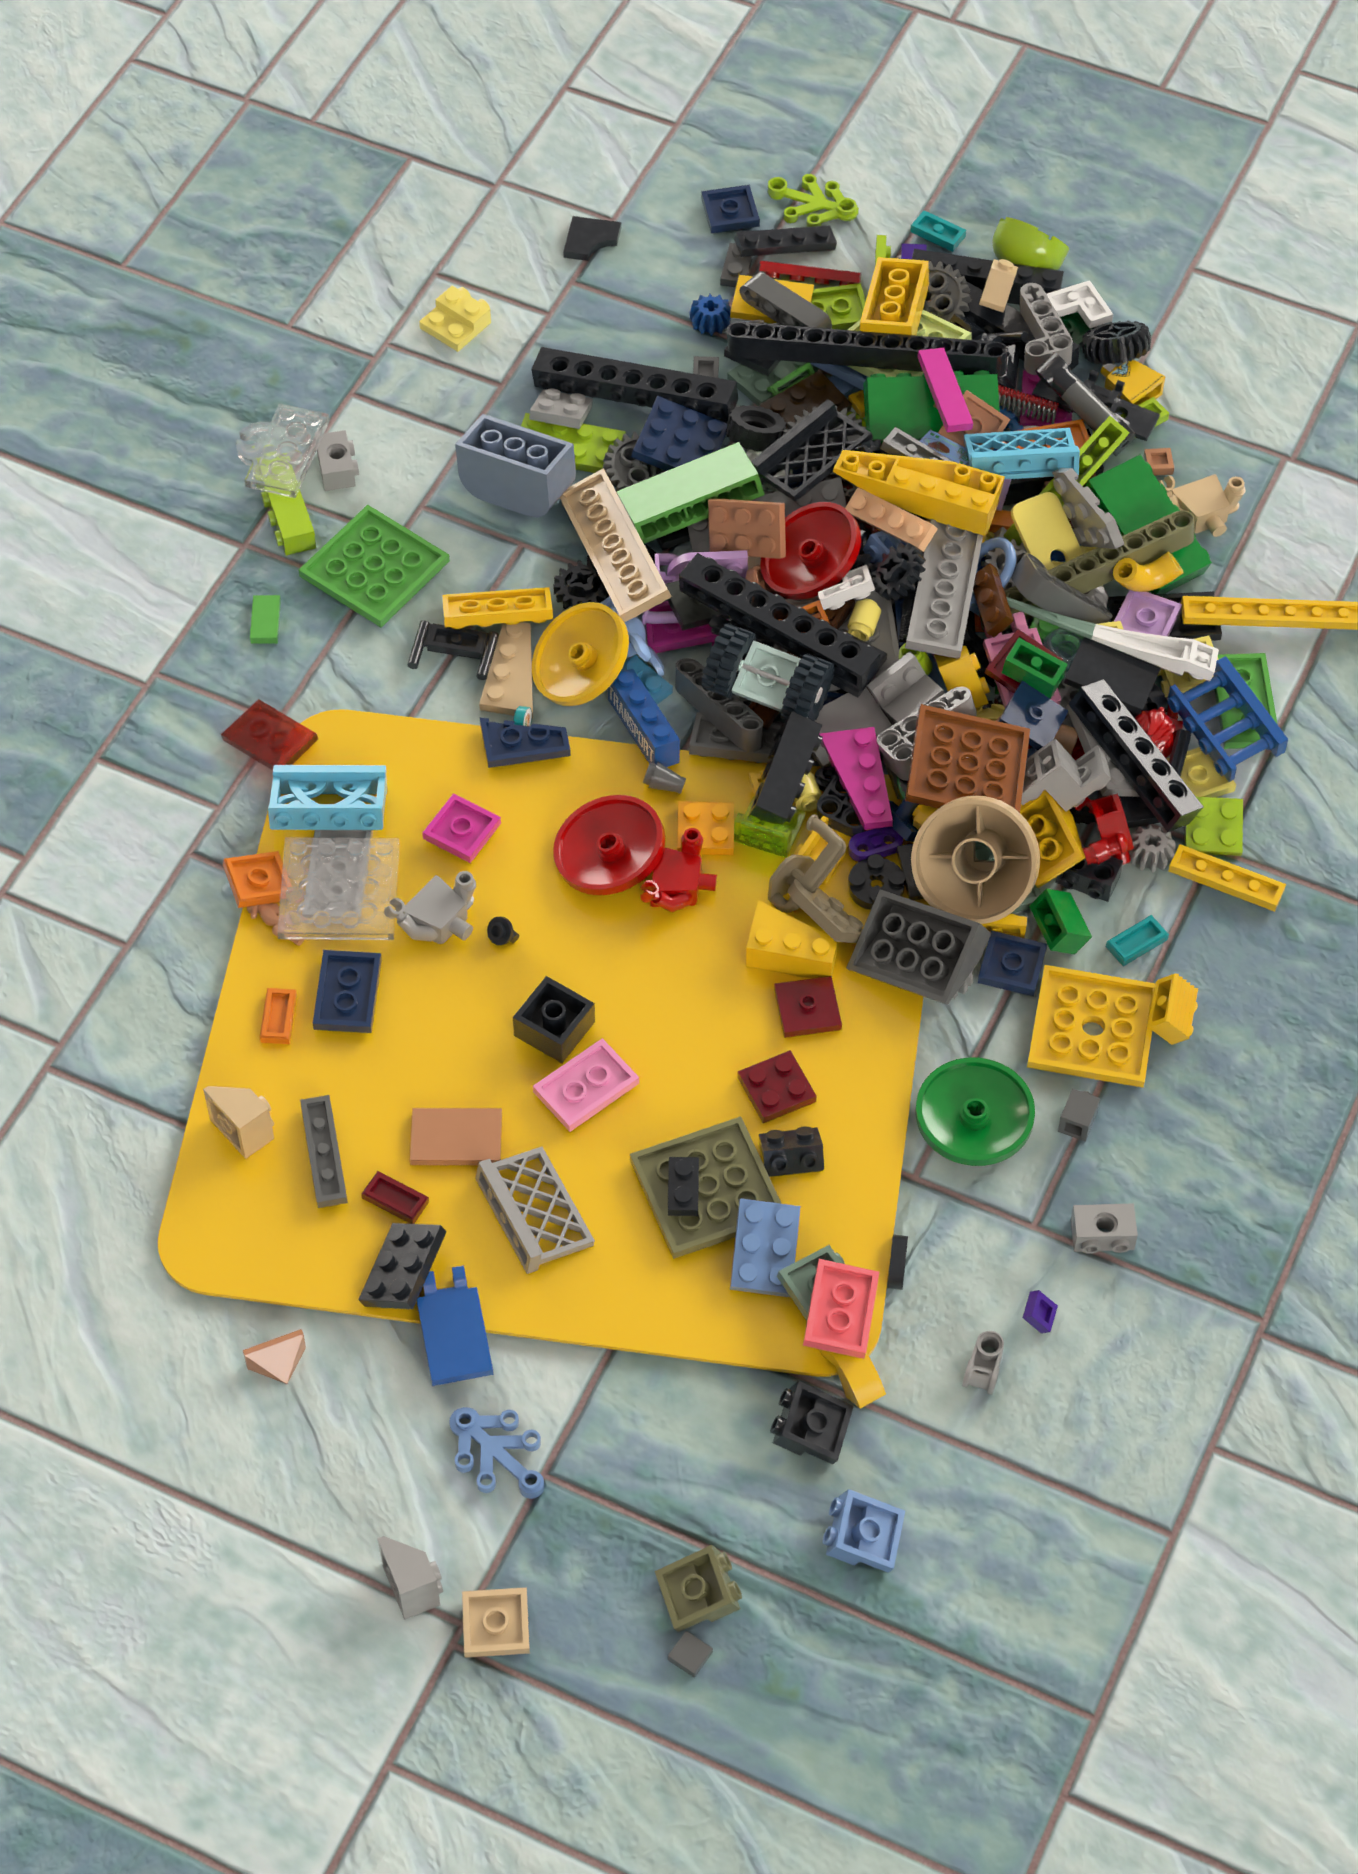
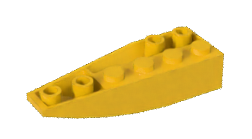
(926, 487)

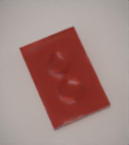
(269, 736)

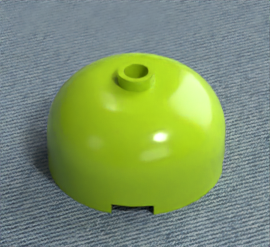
(1027, 245)

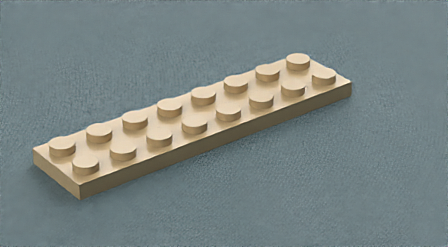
(614, 546)

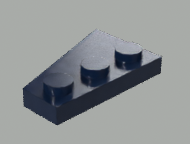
(518, 744)

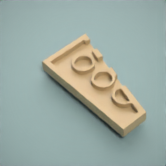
(510, 672)

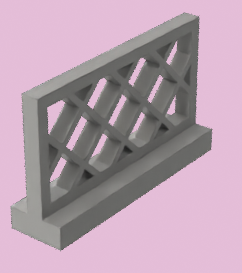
(509, 1211)

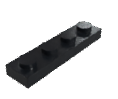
(785, 241)

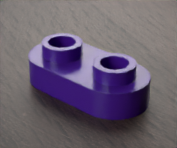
(874, 843)

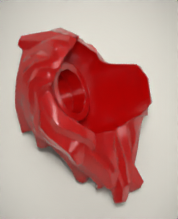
(1159, 729)

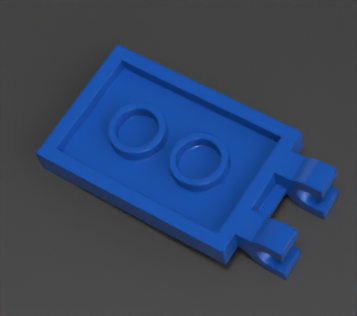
(454, 1331)

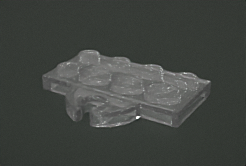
(281, 449)

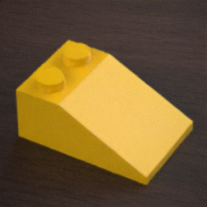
(1055, 834)

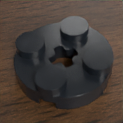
(874, 869)

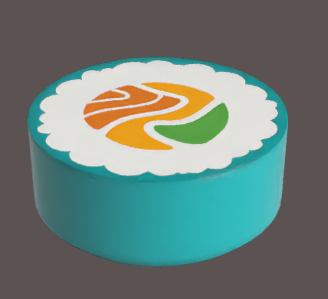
(523, 716)

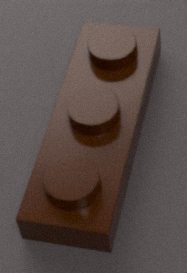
(992, 600)

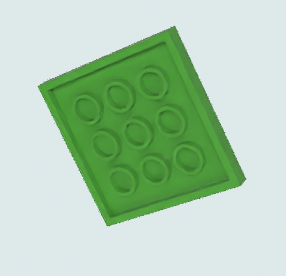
(374, 565)

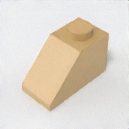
(998, 285)

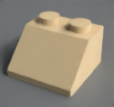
(240, 1117)

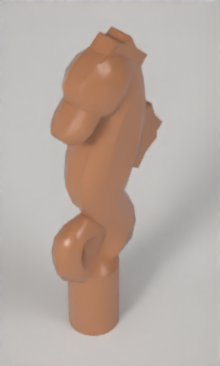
(269, 915)

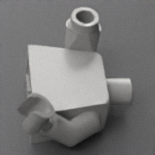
(436, 910)

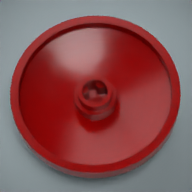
(820, 551)
(609, 845)

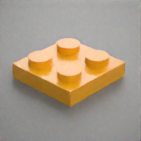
(713, 821)

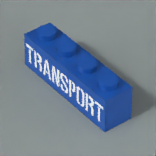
(644, 719)

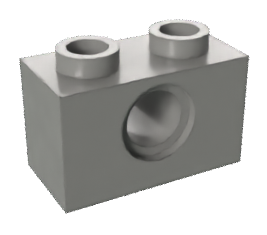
(335, 461)
(1115, 1217)

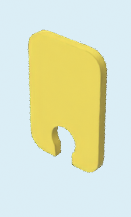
(1045, 528)

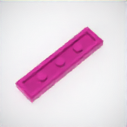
(945, 390)

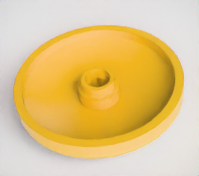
(580, 654)

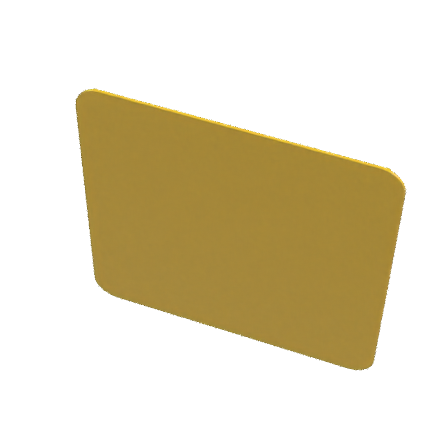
(442, 1036)

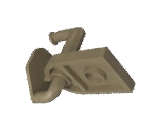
(801, 878)

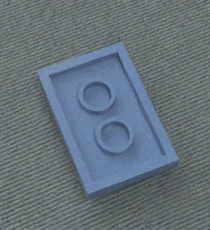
(763, 1246)

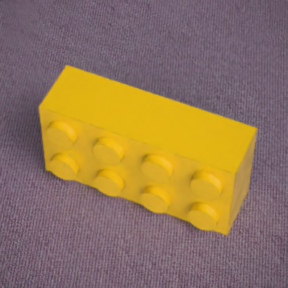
(896, 296)

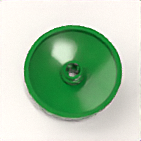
(975, 1111)

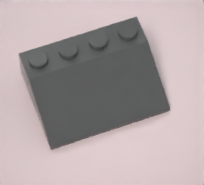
(918, 947)

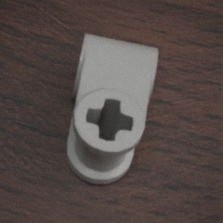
(983, 1366)

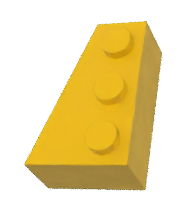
(789, 945)

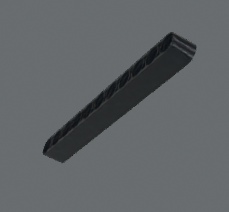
(860, 348)

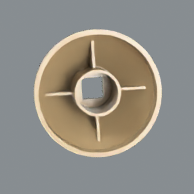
(952, 875)

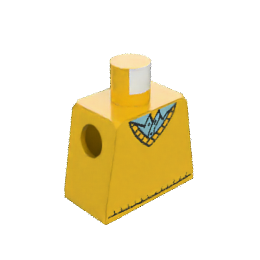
(1139, 380)

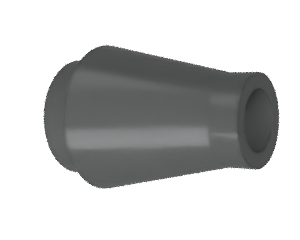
(663, 778)

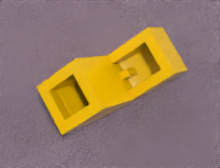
(857, 1377)

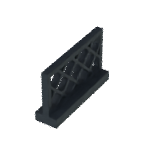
(799, 442)

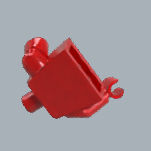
(1112, 828)
(679, 876)

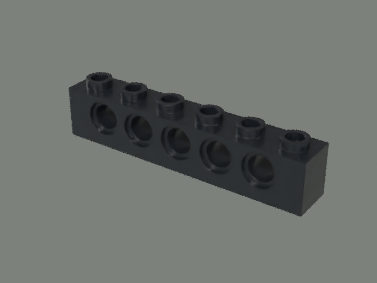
(1135, 755)

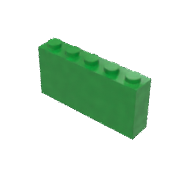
(909, 404)
(1138, 499)

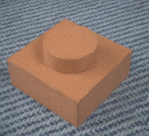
(1160, 460)

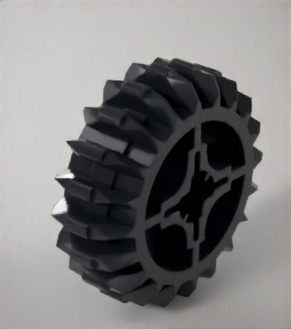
(1116, 342)

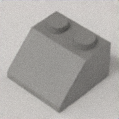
(410, 1576)

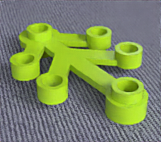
(842, 208)

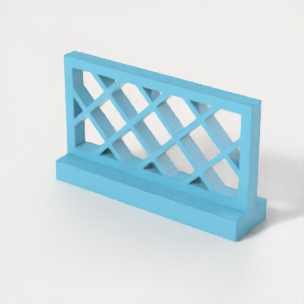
(1023, 463)

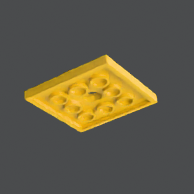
(1078, 997)

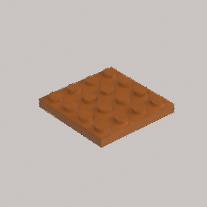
(966, 757)

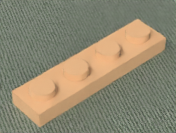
(891, 519)

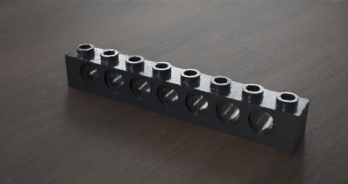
(632, 382)
(738, 601)

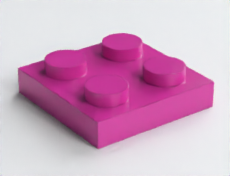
(461, 828)

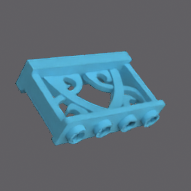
(310, 781)

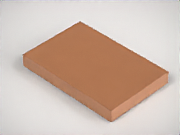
(455, 1136)

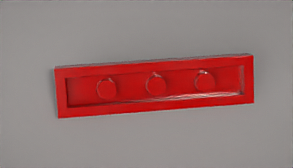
(799, 272)

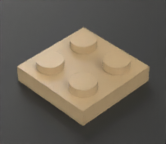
(495, 1622)

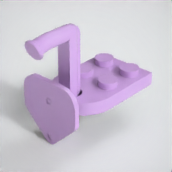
(729, 559)

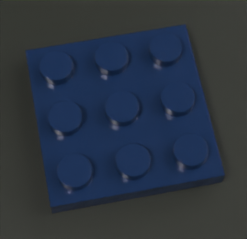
(677, 435)

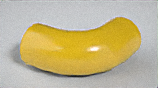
(1149, 576)

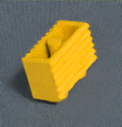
(1173, 1008)

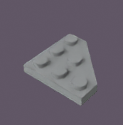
(1090, 523)

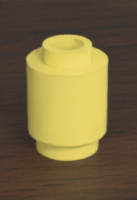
(864, 619)
(810, 794)

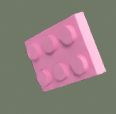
(586, 1084)

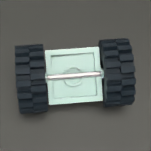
(766, 674)

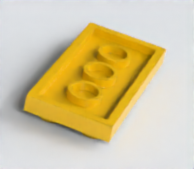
(497, 607)

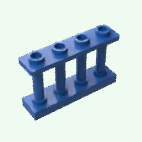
(1240, 697)

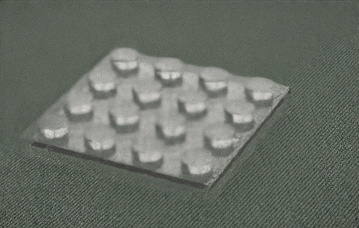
(338, 888)

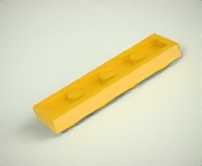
(1227, 877)

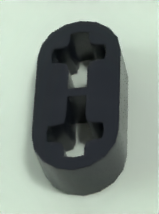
(897, 1262)

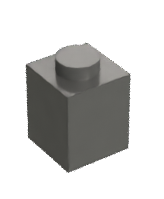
(1079, 1114)

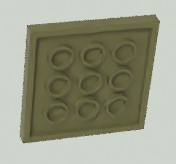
(727, 1172)

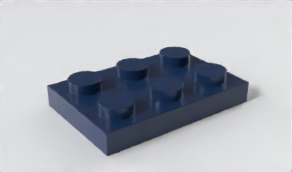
(347, 991)

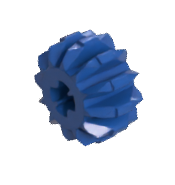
(710, 314)

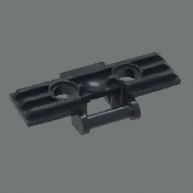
(1137, 418)

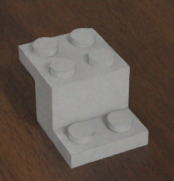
(903, 689)
(1064, 777)

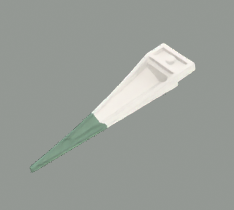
(1162, 651)

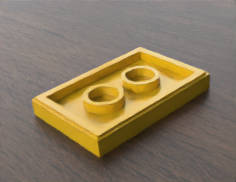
(744, 311)

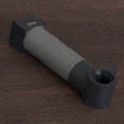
(1061, 379)

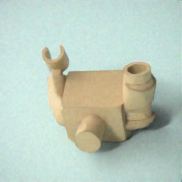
(1207, 501)

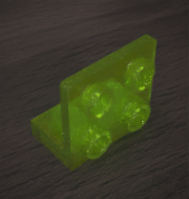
(766, 835)

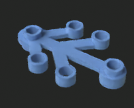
(495, 1448)

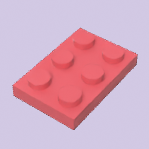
(841, 1308)

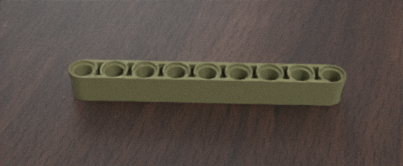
(1097, 565)

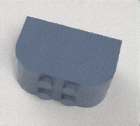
(514, 466)

